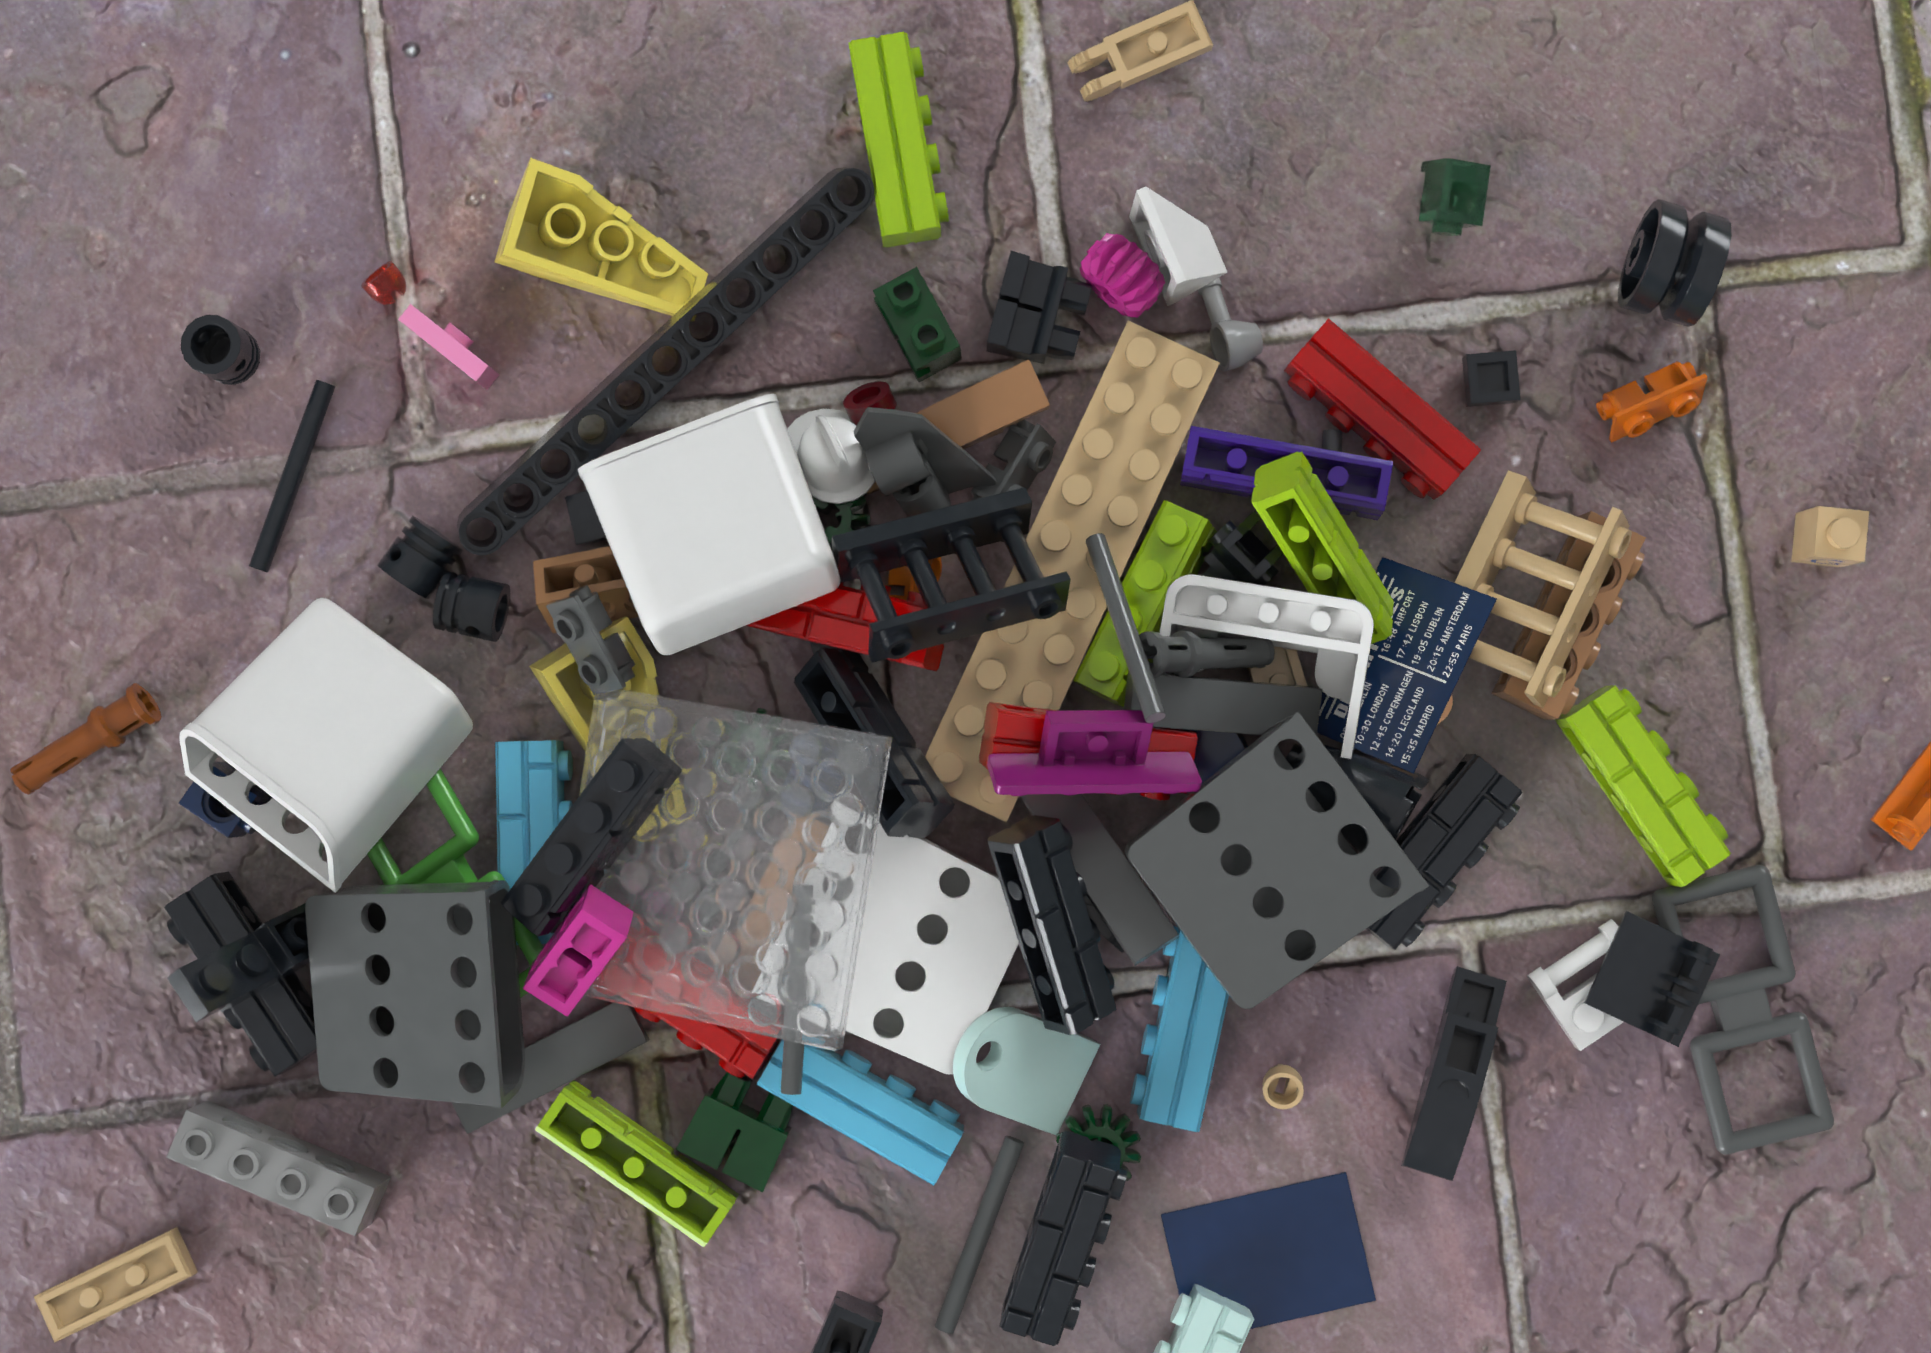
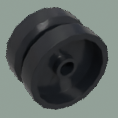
(1674, 263)

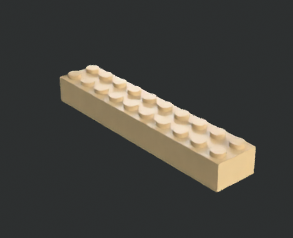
(1100, 487)

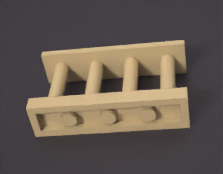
(1496, 550)

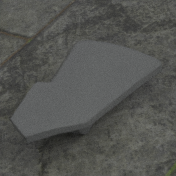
(916, 460)

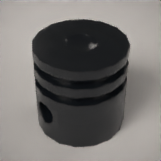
(220, 349)
(419, 558)
(471, 606)

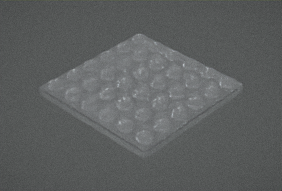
(745, 867)

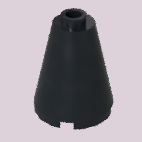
(1382, 785)

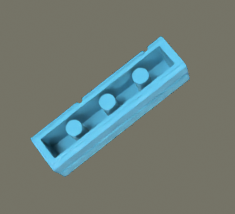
(528, 801)
(1181, 1042)
(871, 1110)

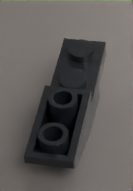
(244, 965)
(1455, 1074)

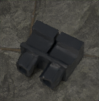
(1028, 311)

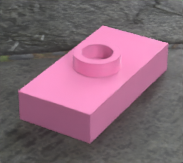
(451, 344)

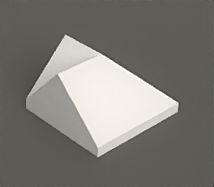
(1175, 243)

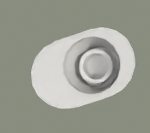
(831, 456)

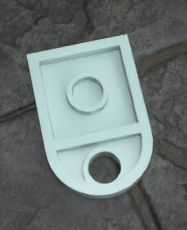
(1028, 1071)

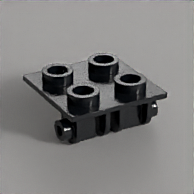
(1652, 978)

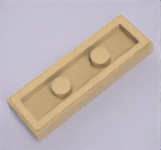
(115, 1284)

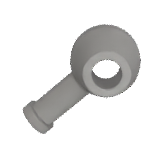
(1231, 340)

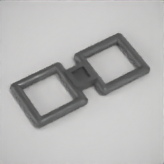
(1745, 1014)

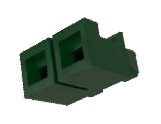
(918, 324)
(760, 1136)

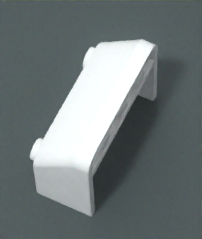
(1292, 619)

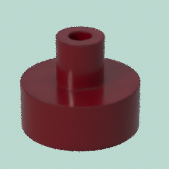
(873, 394)

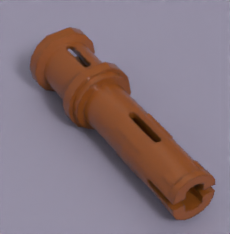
(104, 728)

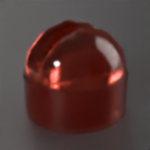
(383, 282)

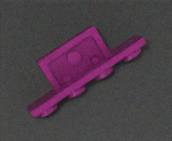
(1094, 755)

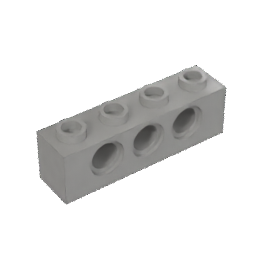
(278, 1167)

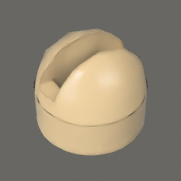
(1292, 1091)

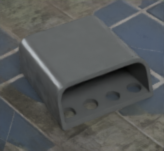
(1263, 869)
(417, 991)

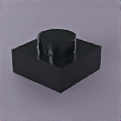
(1491, 378)

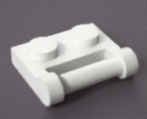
(1578, 1020)

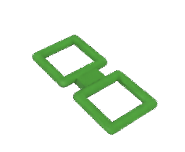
(448, 862)

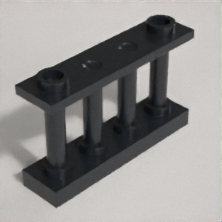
(939, 533)

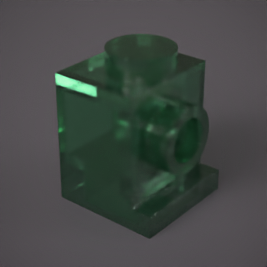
(1453, 195)

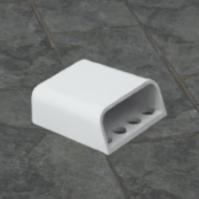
(712, 524)
(332, 733)
(927, 950)

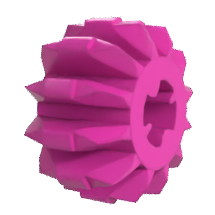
(1122, 275)

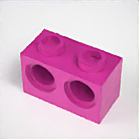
(578, 950)

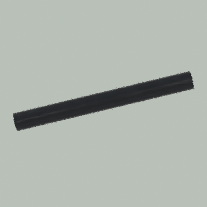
(292, 476)

